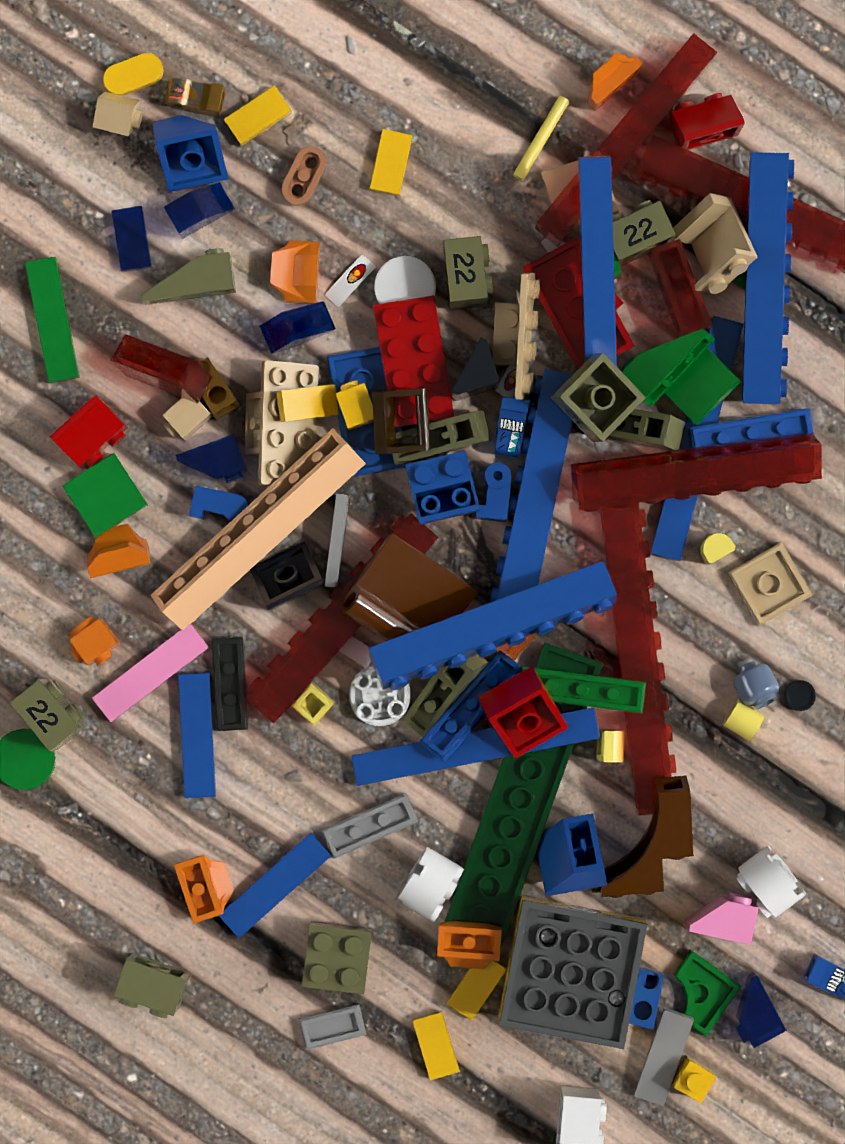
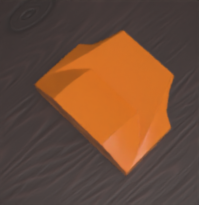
(611, 78)
(296, 271)
(117, 551)
(204, 886)
(469, 943)

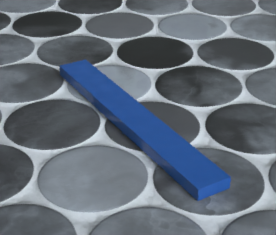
(597, 256)
(675, 513)
(477, 747)

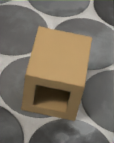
(117, 114)
(186, 418)

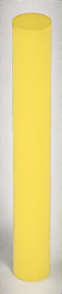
(541, 138)

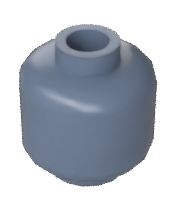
(756, 685)

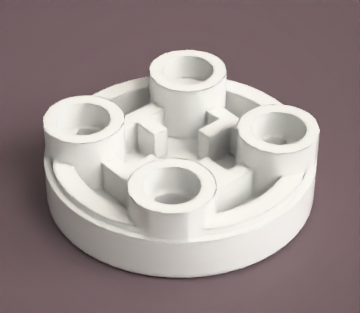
(404, 280)
(377, 705)

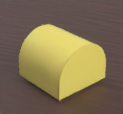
(716, 547)
(313, 704)
(743, 720)
(610, 746)

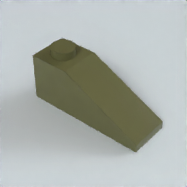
(201, 277)
(650, 430)
(446, 436)
(441, 693)

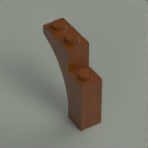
(666, 838)

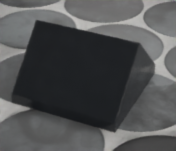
(478, 375)
(287, 576)

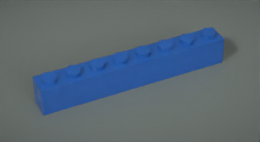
(766, 277)
(537, 491)
(492, 626)

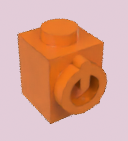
(92, 641)

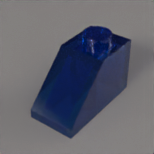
(199, 209)
(297, 326)
(217, 459)
(756, 1014)

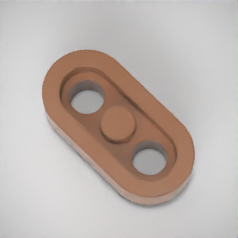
(304, 177)

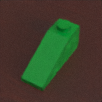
(661, 366)

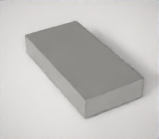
(332, 1026)

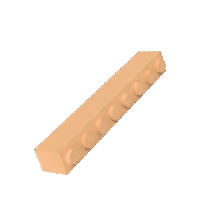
(257, 529)

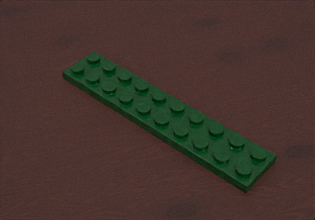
(515, 818)

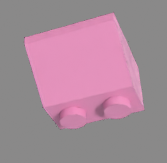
(725, 918)

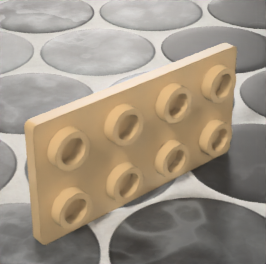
(514, 334)
(275, 441)

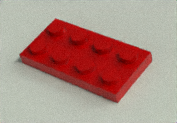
(563, 299)
(414, 356)

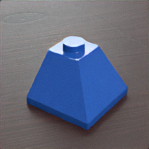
(189, 152)

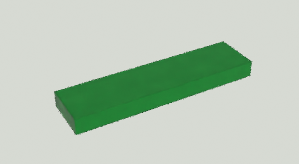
(52, 320)
(594, 690)

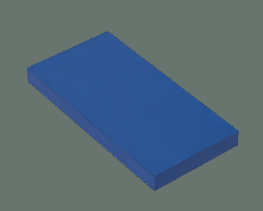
(366, 368)

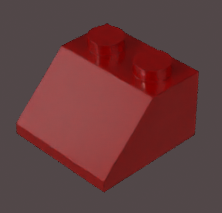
(706, 122)
(90, 432)
(523, 712)

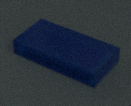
(131, 239)

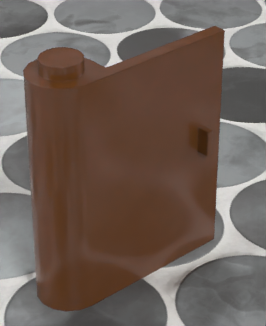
(404, 592)

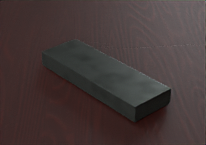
(230, 684)

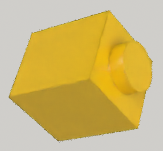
(355, 404)
(693, 1079)

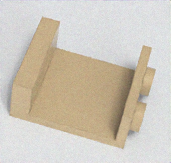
(717, 241)

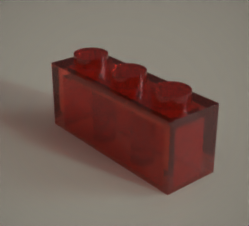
(678, 289)
(161, 368)

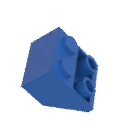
(442, 487)
(571, 856)

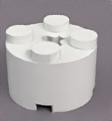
(770, 882)
(429, 884)

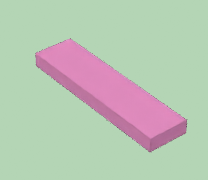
(150, 672)

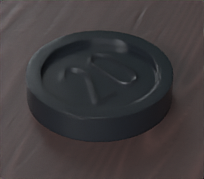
(800, 695)

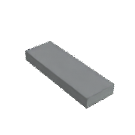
(337, 541)
(369, 826)
(663, 1056)

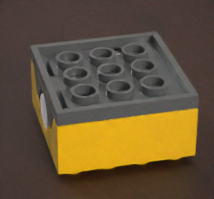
(572, 972)

